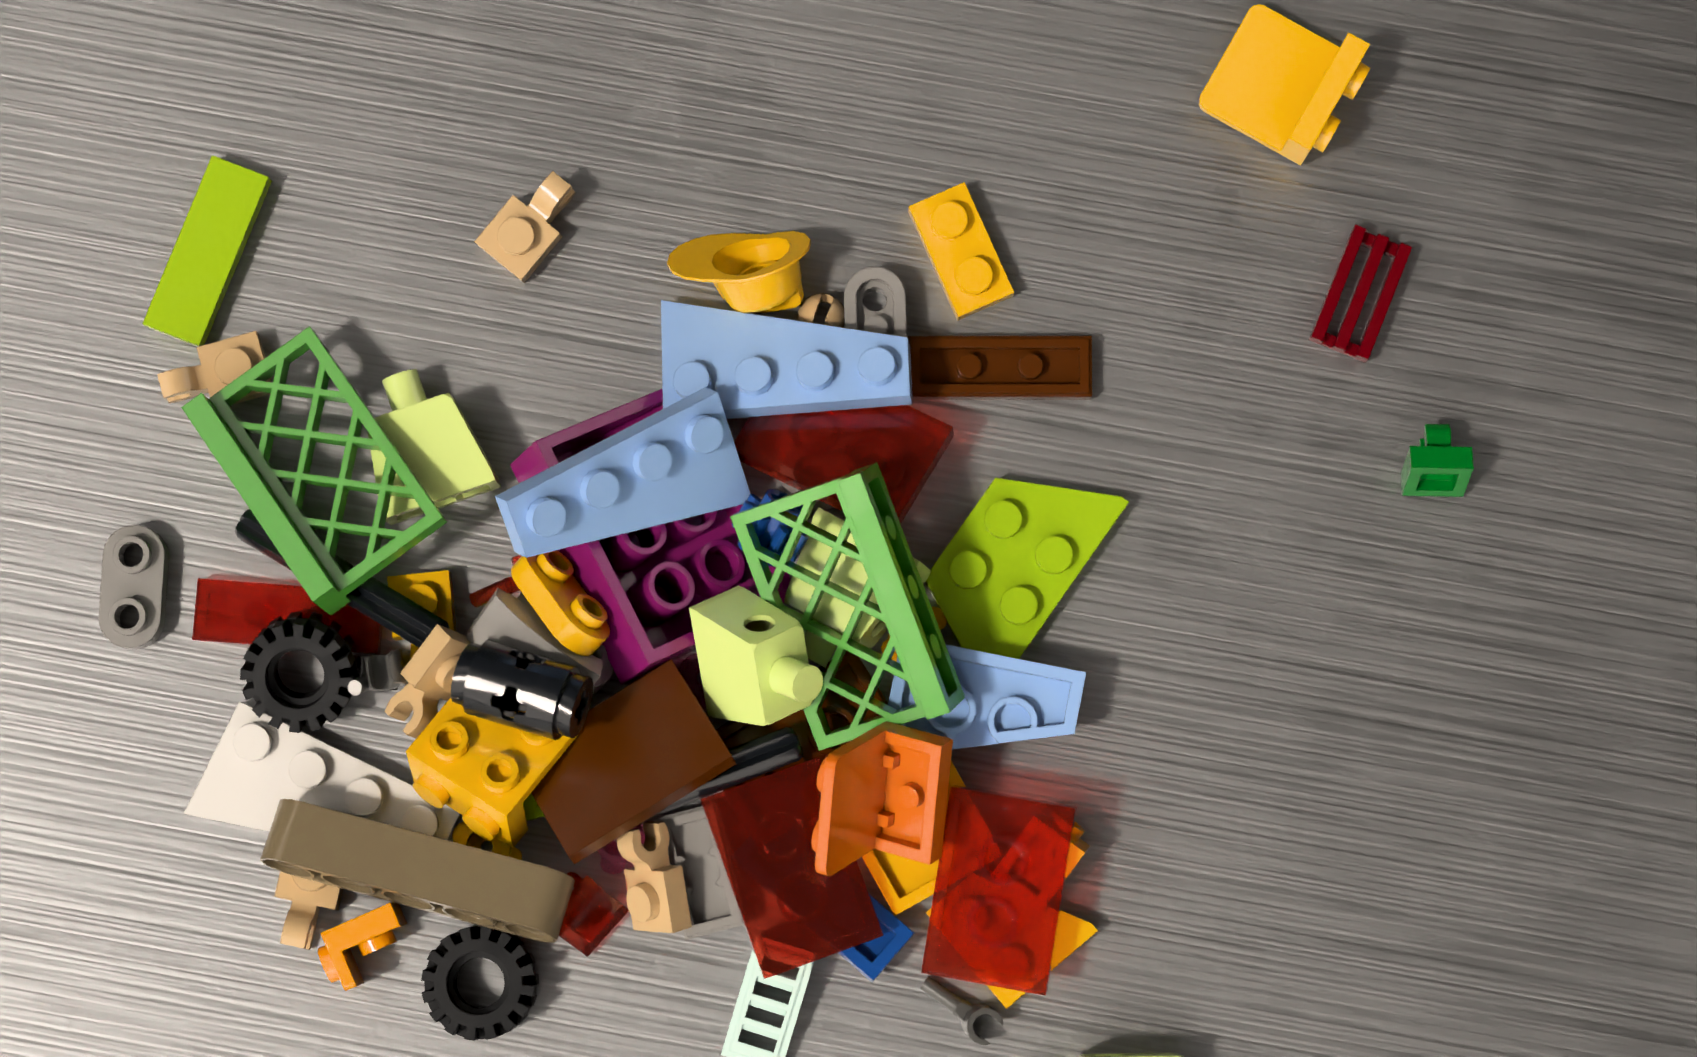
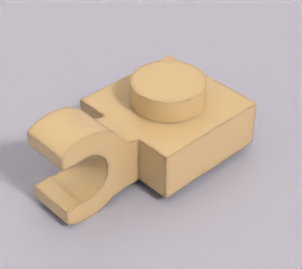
(521, 233)
(219, 366)
(428, 679)
(654, 887)
(306, 899)

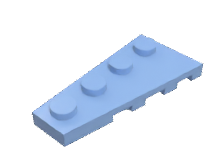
(779, 363)
(639, 478)

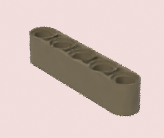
(417, 870)

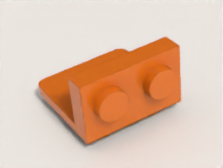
(884, 796)

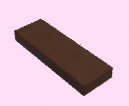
(1001, 367)

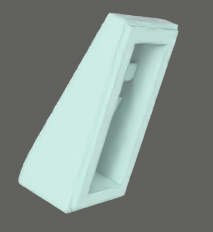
(746, 997)

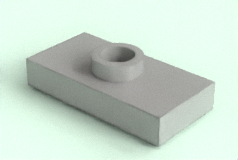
(706, 883)

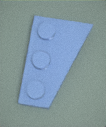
(1002, 701)

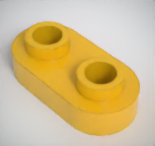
(561, 602)

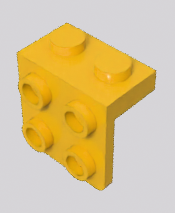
(1283, 83)
(481, 770)

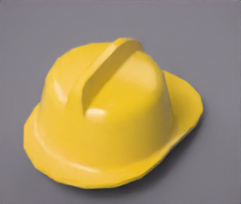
(747, 269)

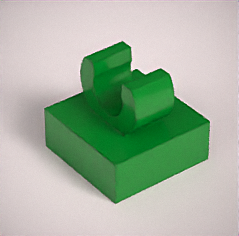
(1436, 466)

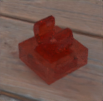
(590, 914)

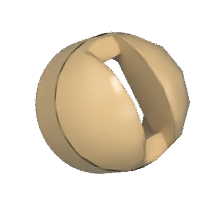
(809, 308)

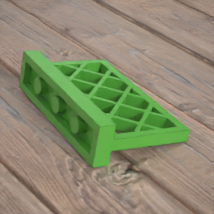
(270, 500)
(895, 584)

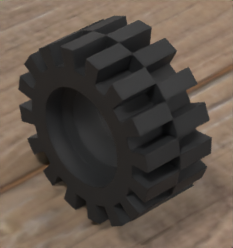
(279, 701)
(442, 991)

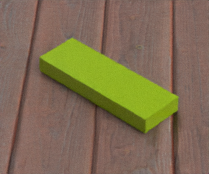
(207, 252)

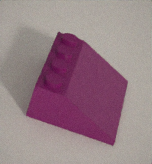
(650, 573)

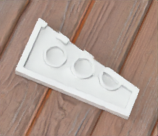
(264, 764)

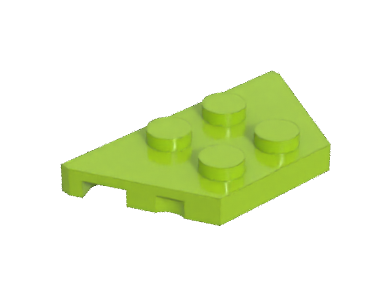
(1017, 561)

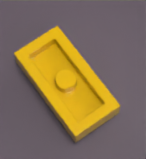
(961, 251)

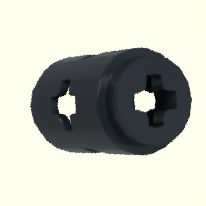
(495, 689)

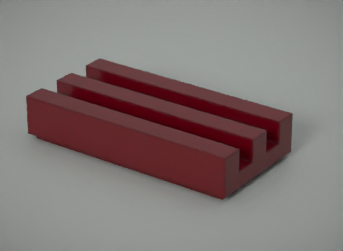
(1379, 245)

